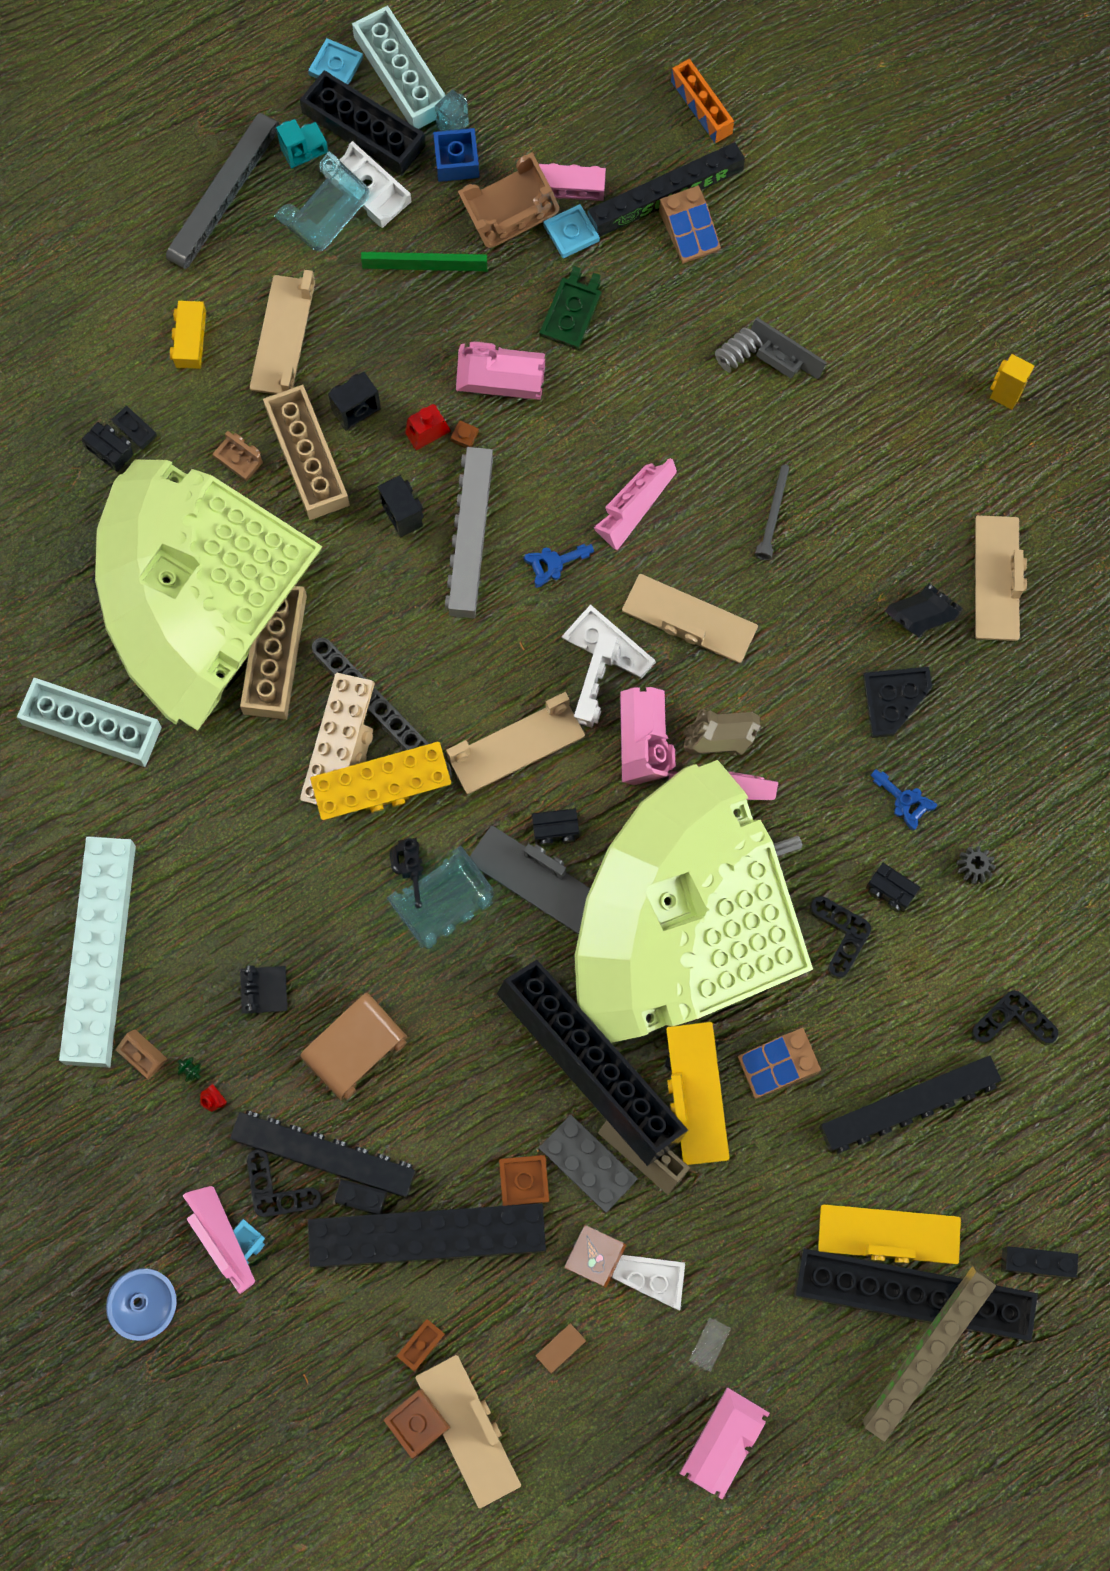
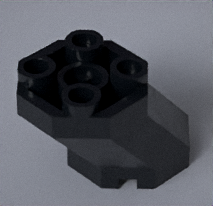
(924, 610)

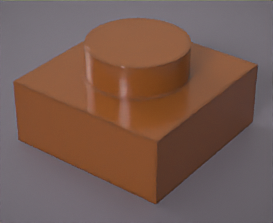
(464, 434)

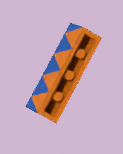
(702, 101)

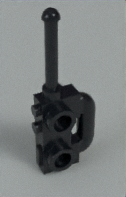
(411, 867)

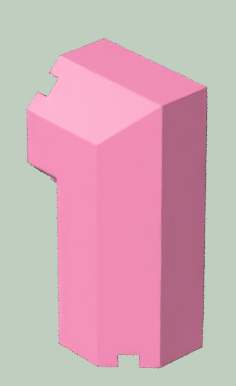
(500, 371)
(643, 736)
(723, 1443)

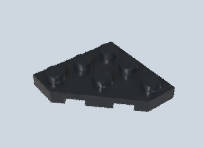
(894, 697)

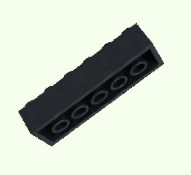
(363, 122)

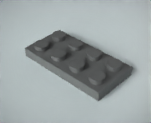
(588, 1163)

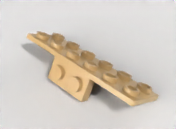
(998, 578)
(690, 618)
(342, 735)
(471, 1435)

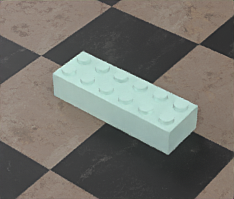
(399, 66)
(89, 722)

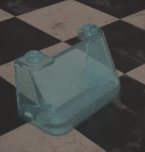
(328, 207)

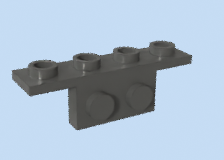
(785, 353)

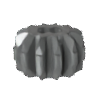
(969, 868)

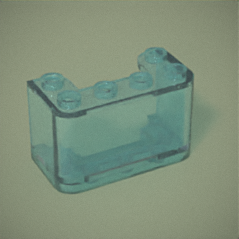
(447, 898)

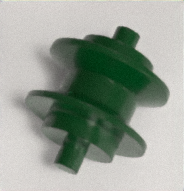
(189, 1069)

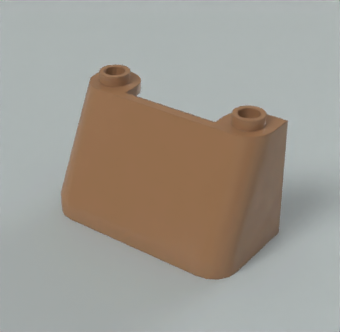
(510, 203)
(353, 1046)

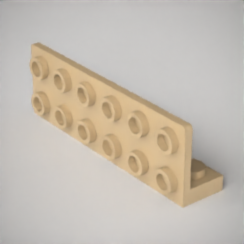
(282, 333)
(515, 745)

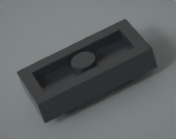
(134, 427)

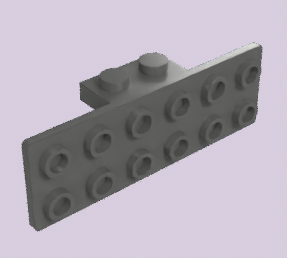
(532, 876)

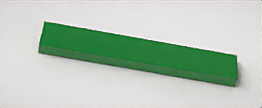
(424, 261)

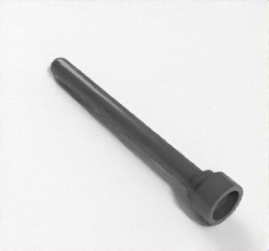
(764, 550)

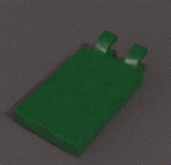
(572, 309)

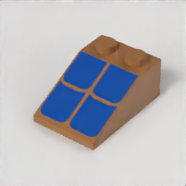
(689, 224)
(779, 1063)

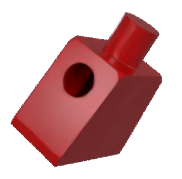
(426, 427)

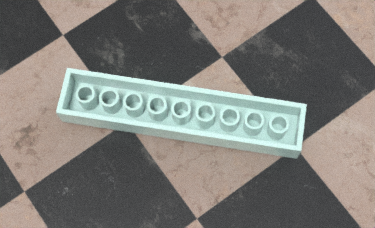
(97, 952)

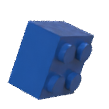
(456, 154)

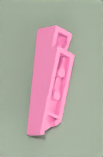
(634, 502)
(754, 786)
(218, 1236)

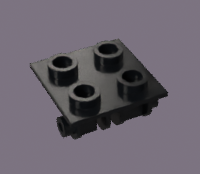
(263, 989)

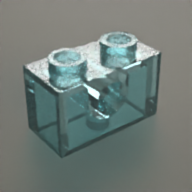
(452, 112)

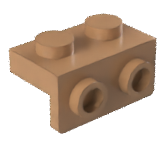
(238, 456)

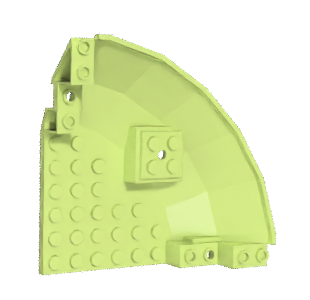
(226, 576)
(726, 918)

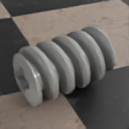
(736, 348)

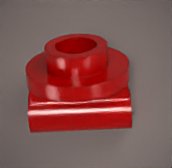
(212, 1099)

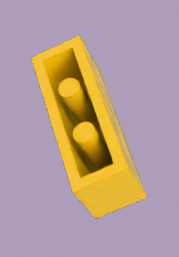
(188, 334)
(1010, 381)

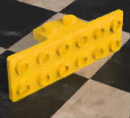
(380, 781)
(697, 1092)
(889, 1234)

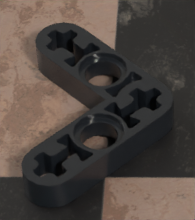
(850, 937)
(1010, 1012)
(268, 1193)

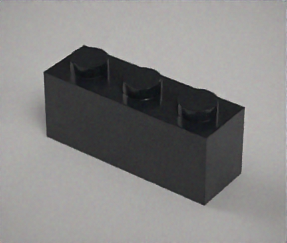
(1039, 1262)

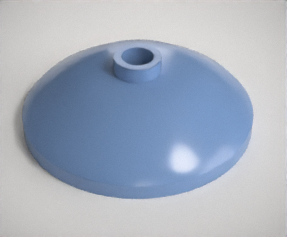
(151, 1313)

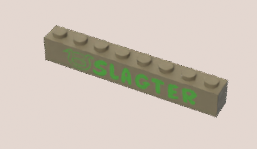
(928, 1353)

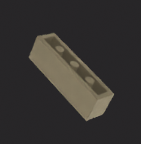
(664, 1172)

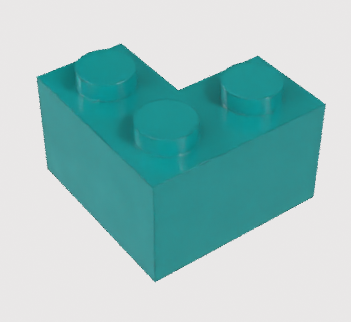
(301, 143)

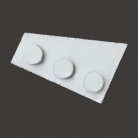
(652, 1277)

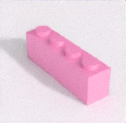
(575, 181)

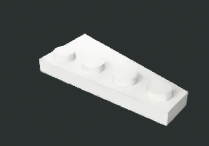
(585, 635)

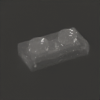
(709, 1344)

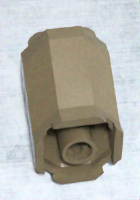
(721, 733)

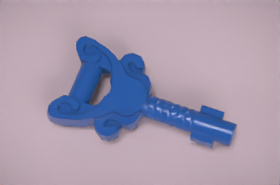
(554, 562)
(905, 800)

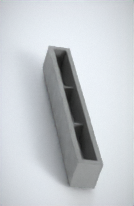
(470, 532)

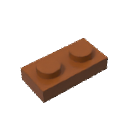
(420, 1345)

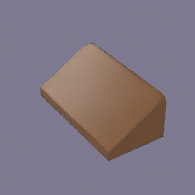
(141, 1053)
(560, 1348)

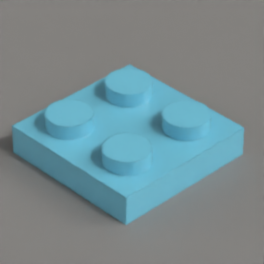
(336, 60)
(571, 231)

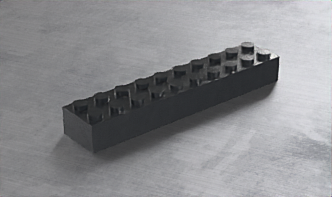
(592, 1062)
(426, 1236)
(907, 1293)

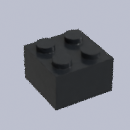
(354, 400)
(401, 506)

